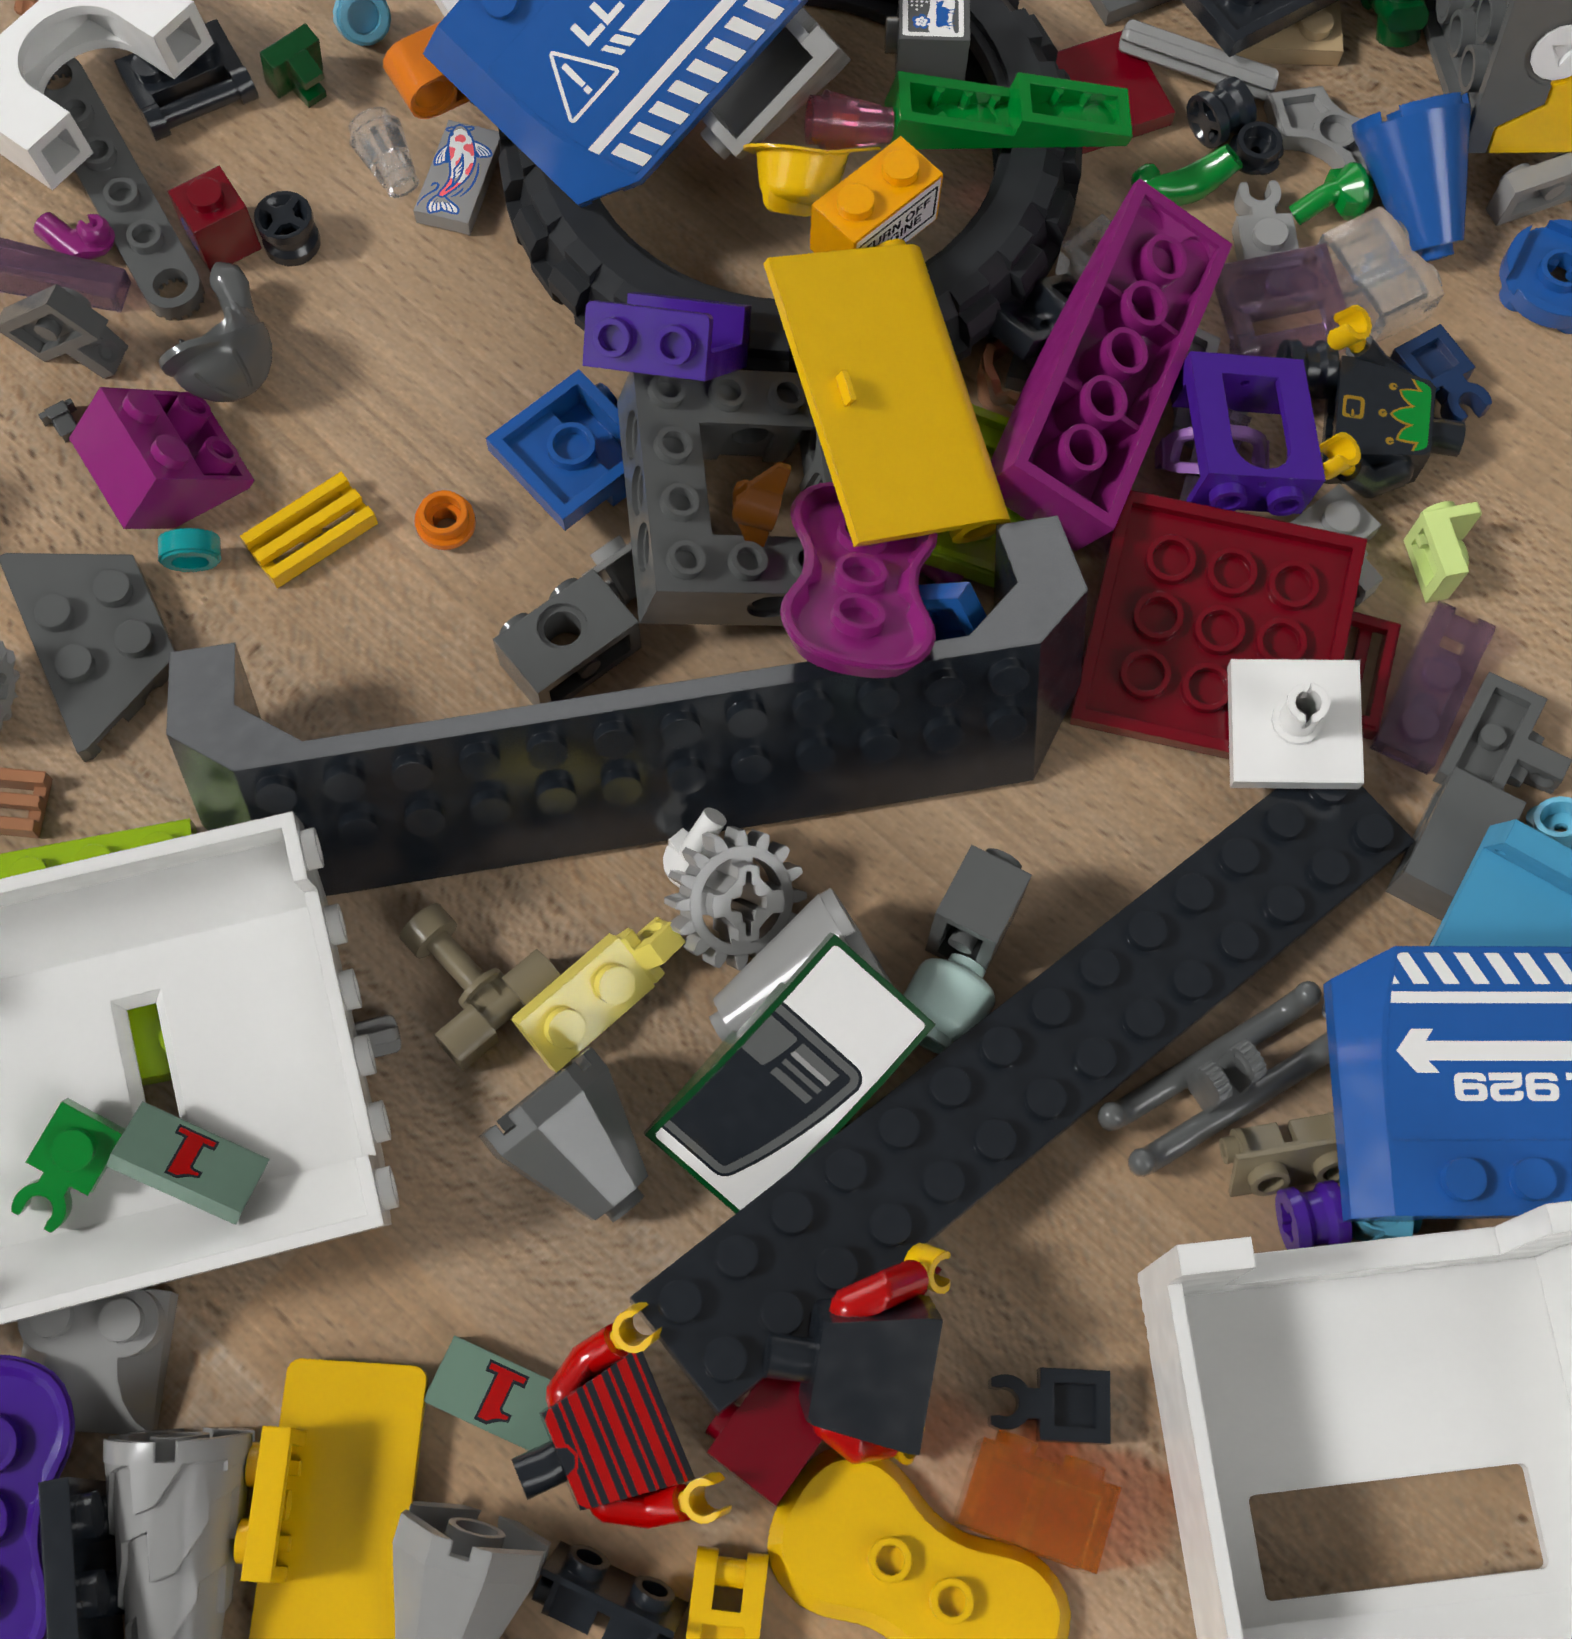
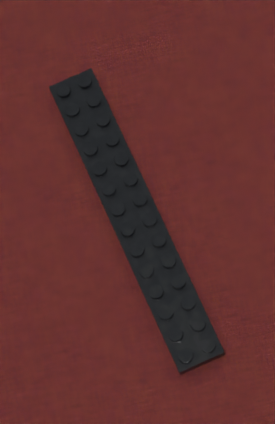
(1014, 1081)

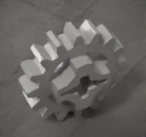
(728, 872)

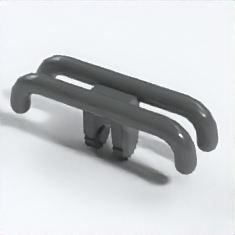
(1225, 1080)

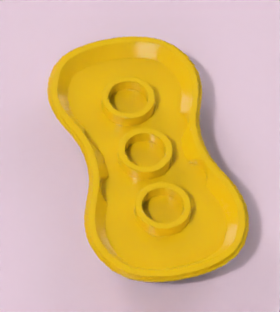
(876, 1555)

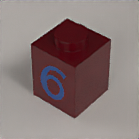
(215, 218)

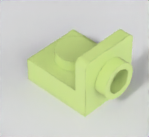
(1438, 548)

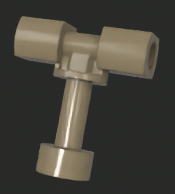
(488, 996)

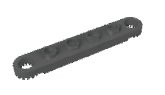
(127, 201)

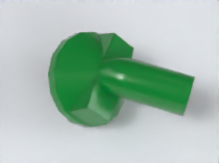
(1345, 188)

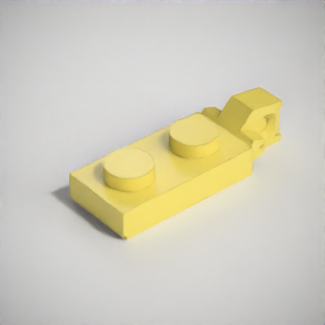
(596, 991)

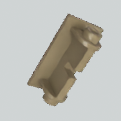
(1268, 1164)

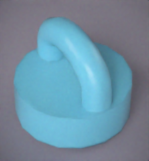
(362, 20)

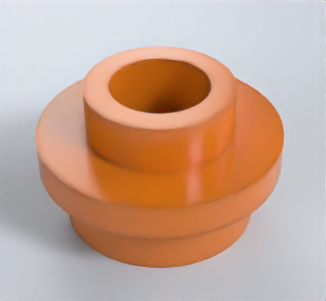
(440, 506)

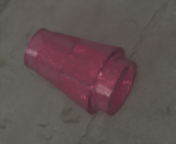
(846, 122)

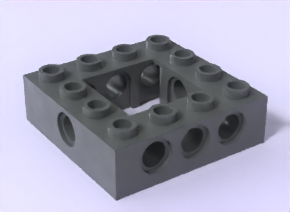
(665, 437)

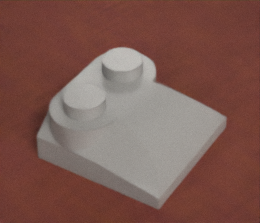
(108, 1357)

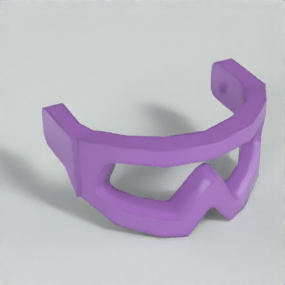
(1169, 449)

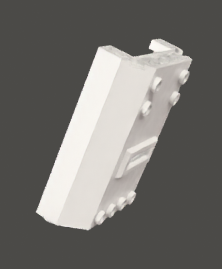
(256, 1041)

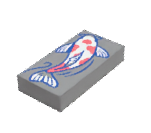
(458, 178)

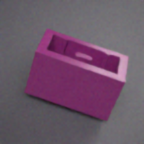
(158, 456)

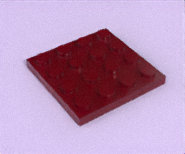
(1189, 595)

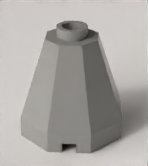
(461, 1573)

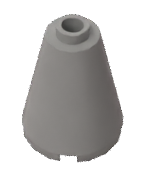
(784, 956)

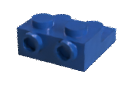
(566, 449)

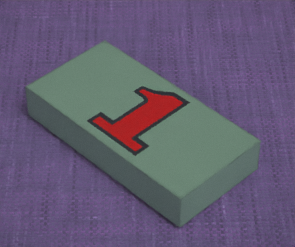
(187, 1162)
(491, 1394)

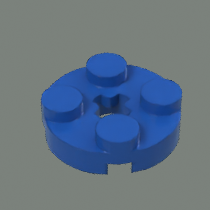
(1526, 275)

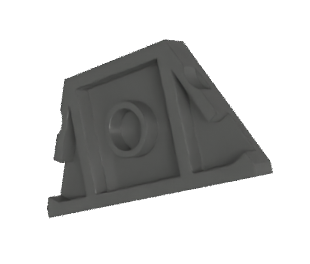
(92, 635)

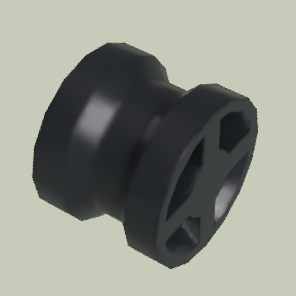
(1221, 112)
(293, 217)
(1320, 364)

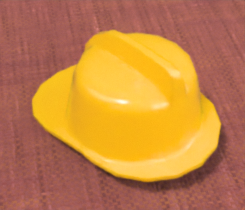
(797, 175)

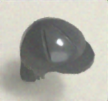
(231, 356)

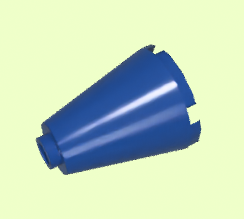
(1422, 168)

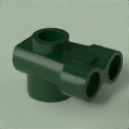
(1398, 20)

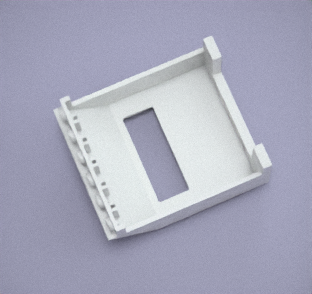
(1363, 1373)

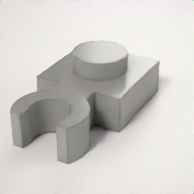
(1258, 227)

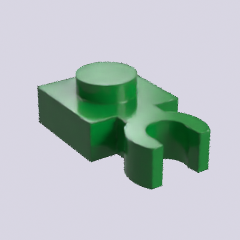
(71, 1156)

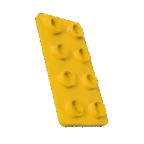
(331, 1500)

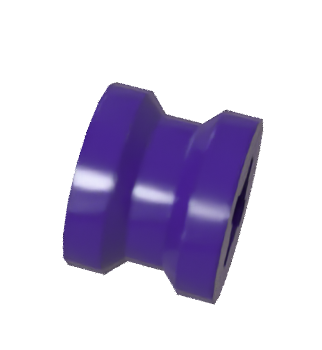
(1312, 1216)

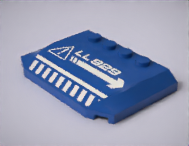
(601, 83)
(1452, 1082)

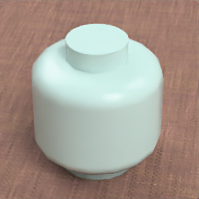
(950, 996)

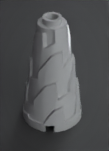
(175, 1527)

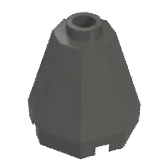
(574, 1141)

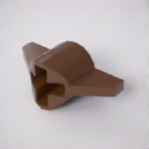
(759, 502)

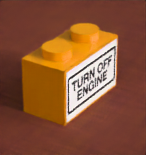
(880, 201)

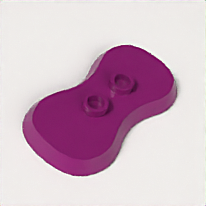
(852, 604)

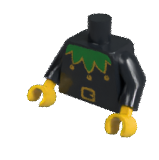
(1380, 415)

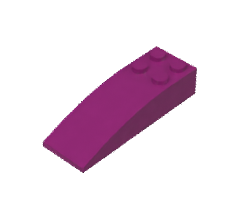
(1109, 367)

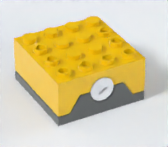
(1514, 67)

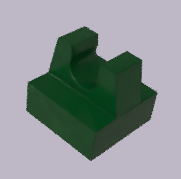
(295, 66)

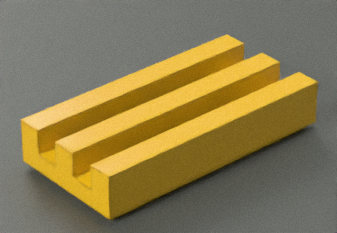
(304, 521)

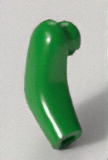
(1194, 180)

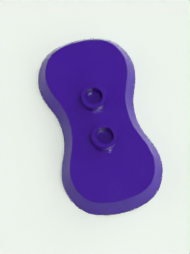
(34, 1448)

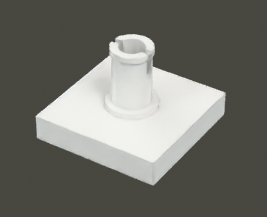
(1295, 724)

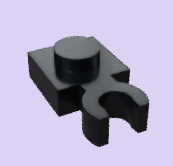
(1065, 1405)

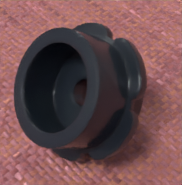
(1258, 148)

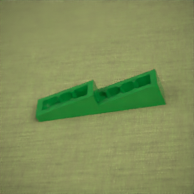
(1028, 114)

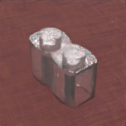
(1383, 272)

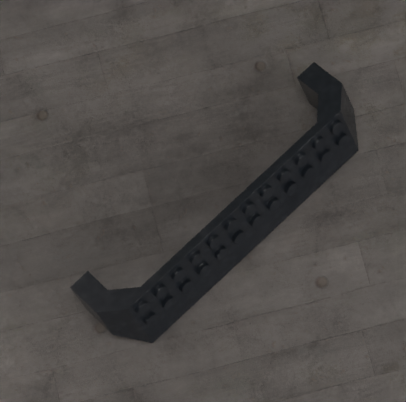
(650, 757)

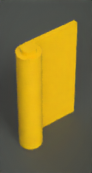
(886, 394)

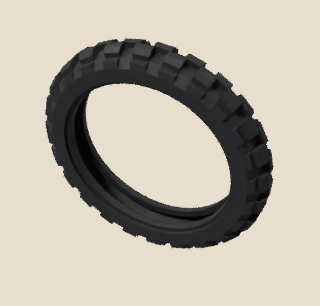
(992, 261)

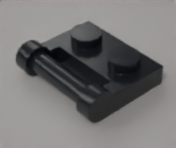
(203, 87)

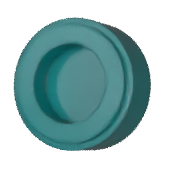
(189, 549)

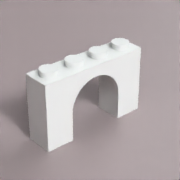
(40, 132)

